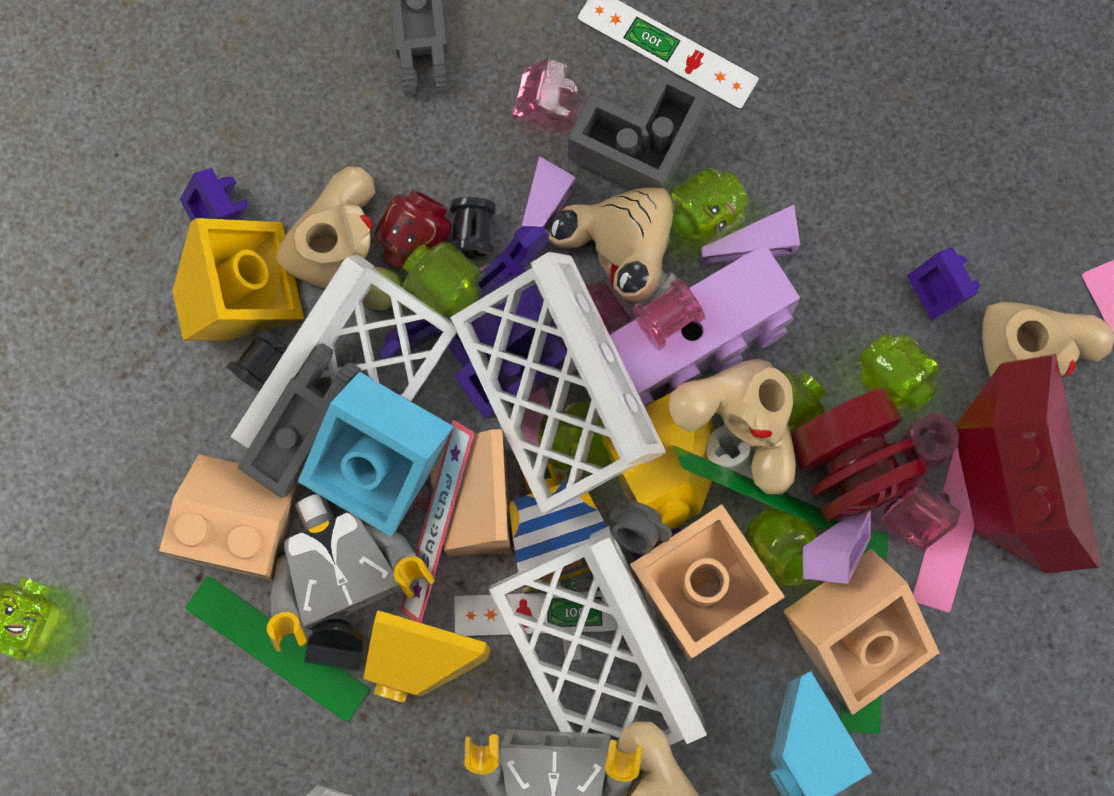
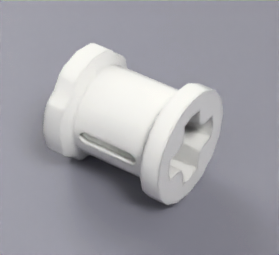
(730, 451)

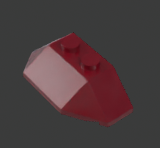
(1027, 469)

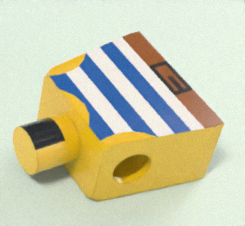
(547, 534)

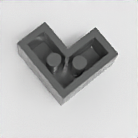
(642, 147)

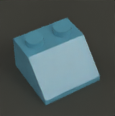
(374, 453)
(812, 745)

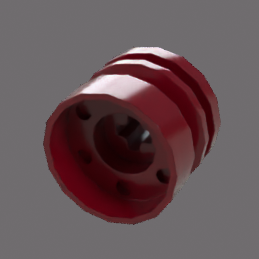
(857, 455)

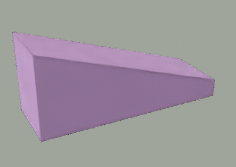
(548, 193)
(776, 231)
(838, 550)

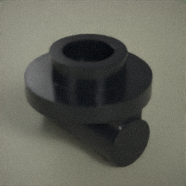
(334, 645)

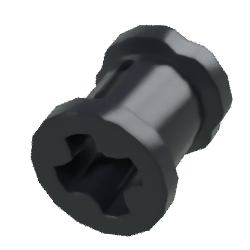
(476, 211)
(258, 359)

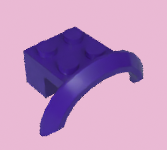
(510, 264)

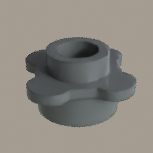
(638, 527)

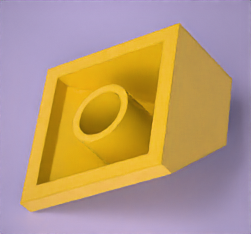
(233, 281)
(663, 482)
(417, 657)

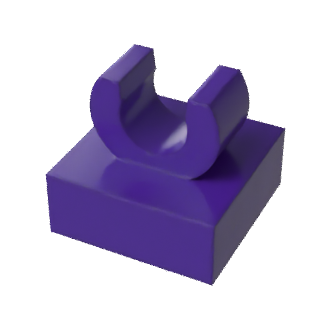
(208, 198)
(943, 283)

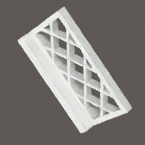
(328, 322)
(596, 361)
(635, 623)

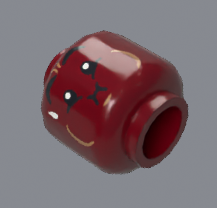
(409, 224)

